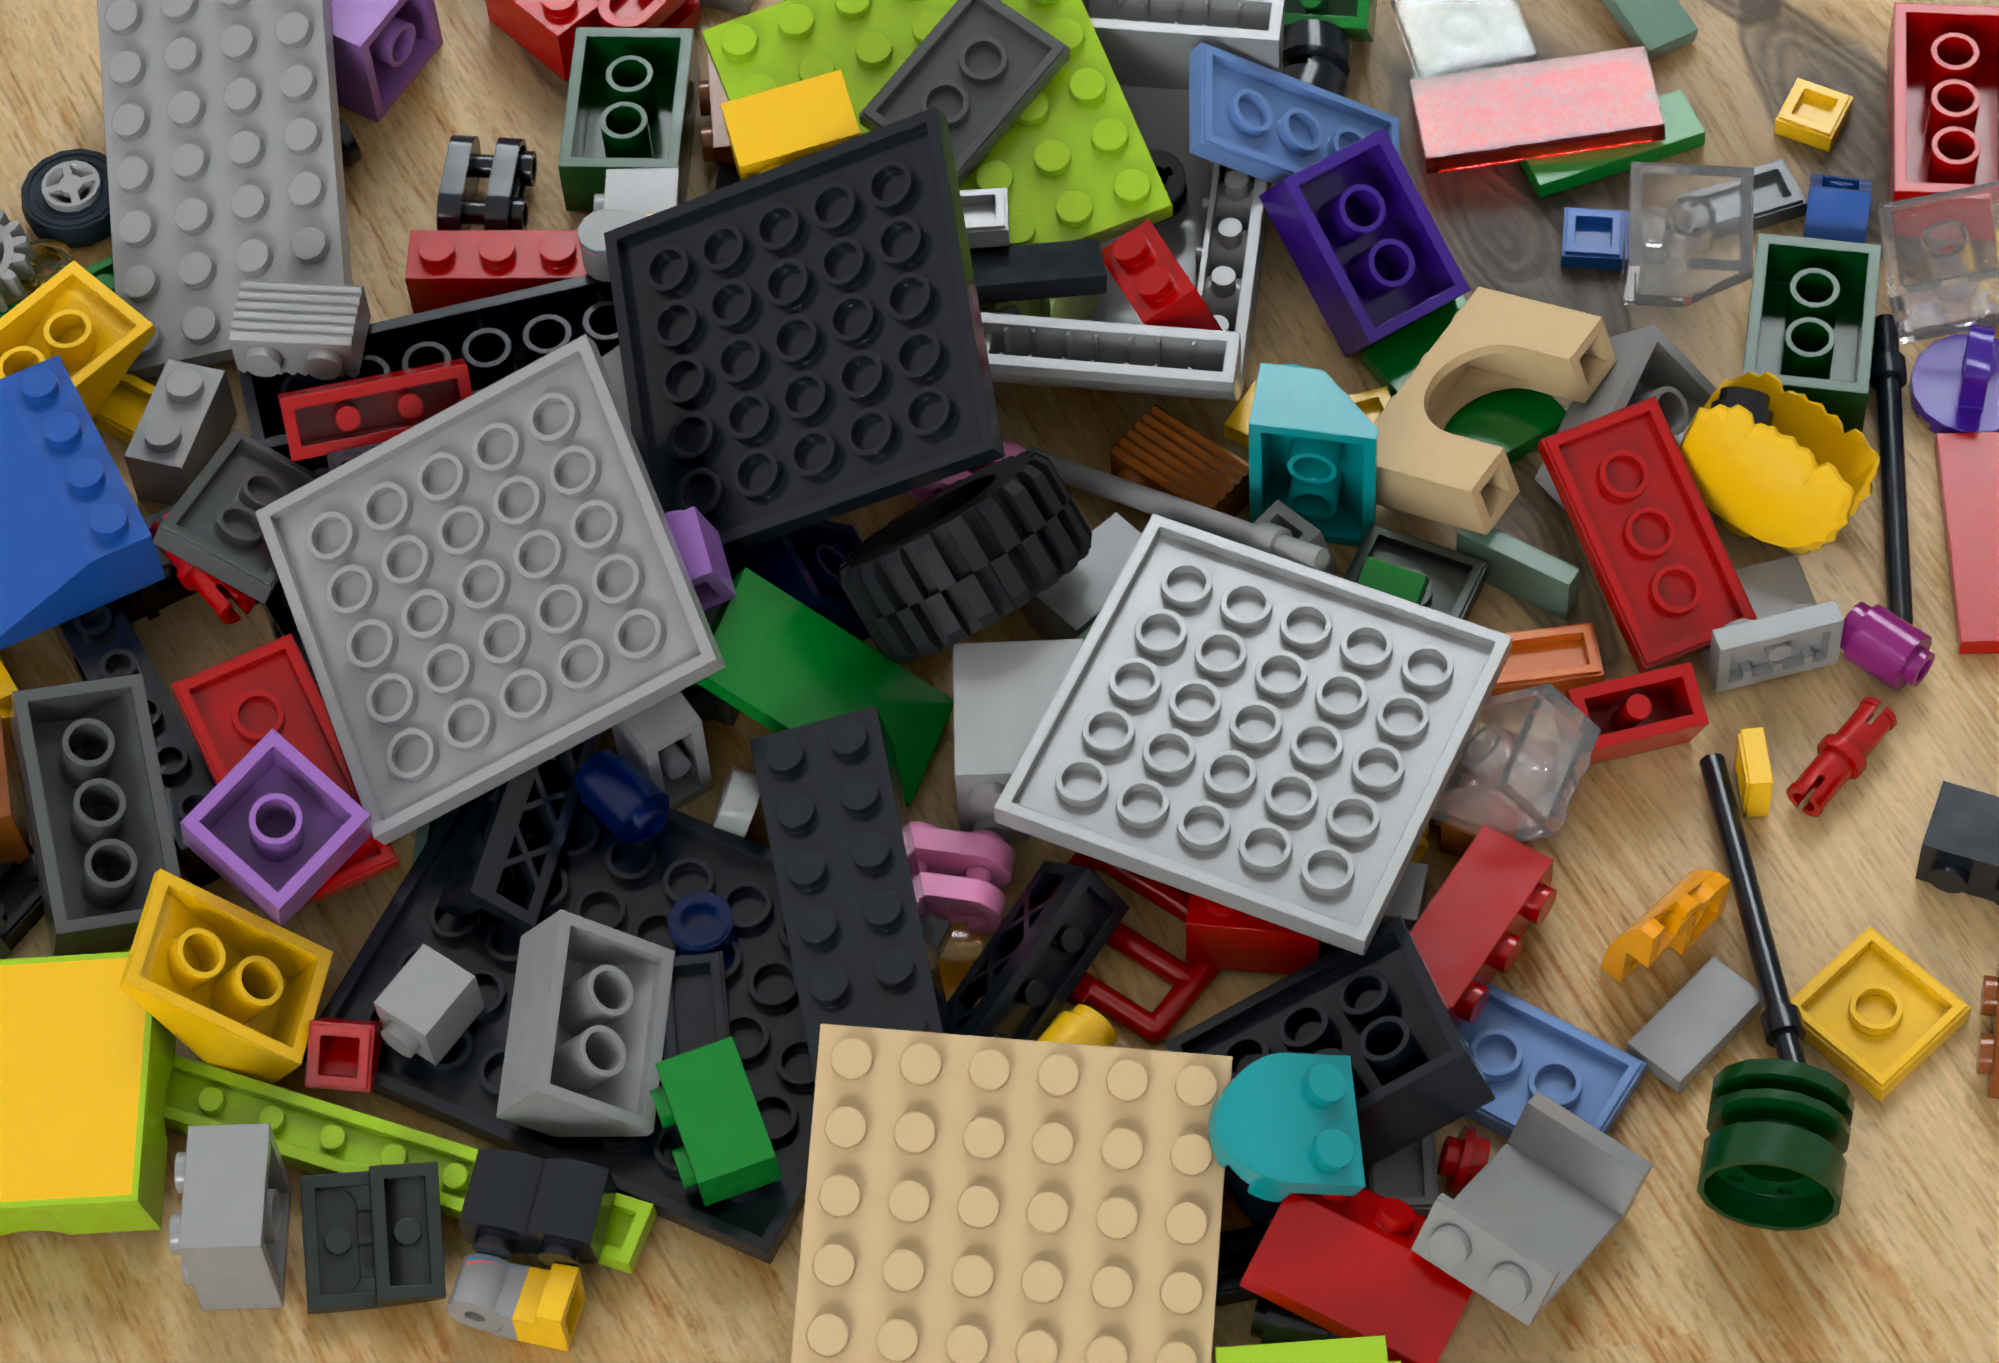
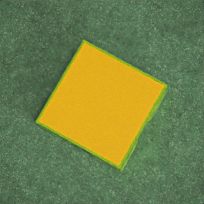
(80, 1098)

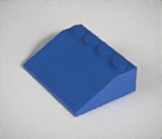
(64, 510)

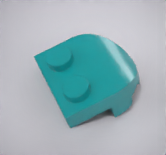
(1290, 1127)

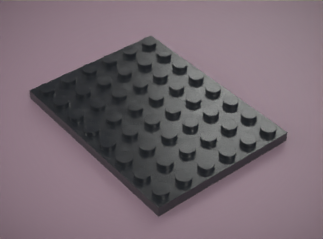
(632, 892)

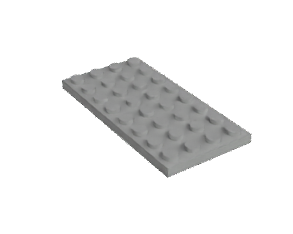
(219, 161)

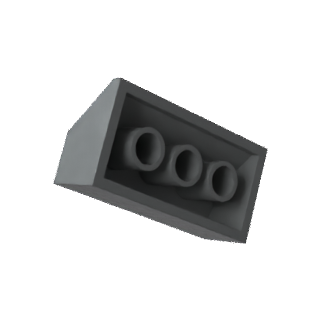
(92, 808)

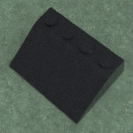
(1380, 1010)

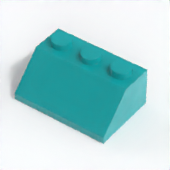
(1312, 452)

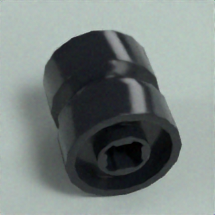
(1318, 54)

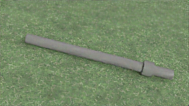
(1264, 536)

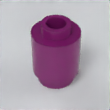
(1886, 646)

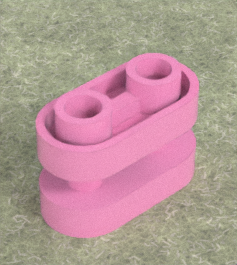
(964, 874)

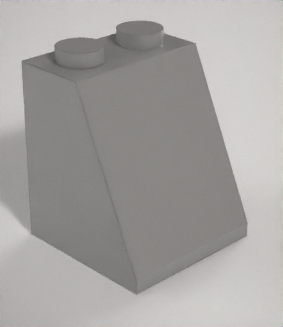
(997, 708)

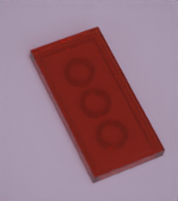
(1536, 109)

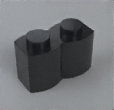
(537, 1207)

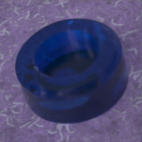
(701, 924)

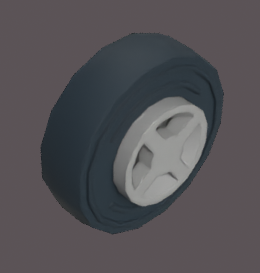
(68, 198)

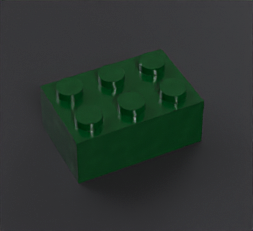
(627, 107)
(1815, 319)

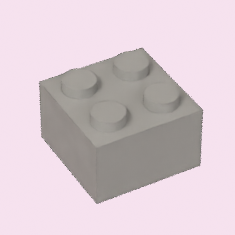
(232, 1216)

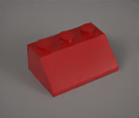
(1355, 1273)

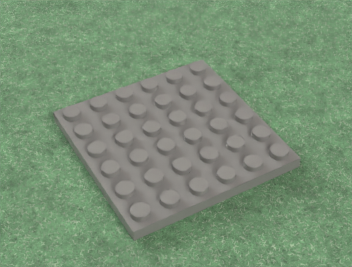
(488, 590)
(1255, 733)

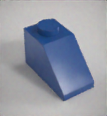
(1837, 208)

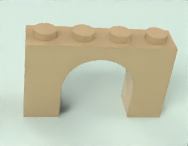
(1487, 348)

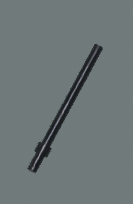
(1888, 377)
(1781, 1019)

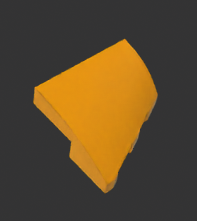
(1672, 921)

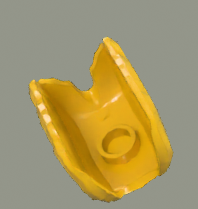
(1783, 480)

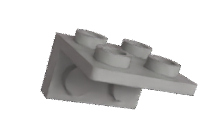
(1786, 637)

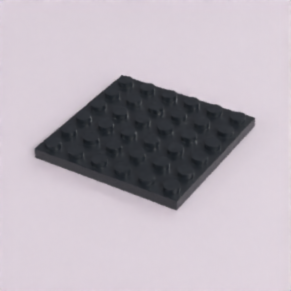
(807, 336)

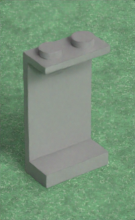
(1534, 1210)

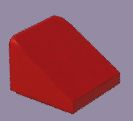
(343, 1054)

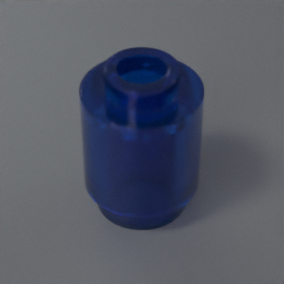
(622, 797)

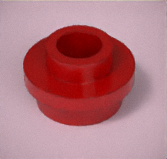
(1462, 1158)

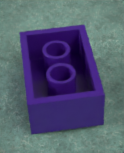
(1364, 242)

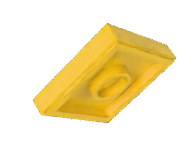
(1877, 1013)

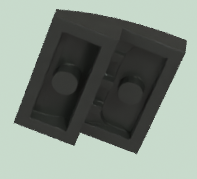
(372, 1238)

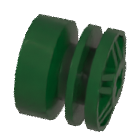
(1776, 1144)

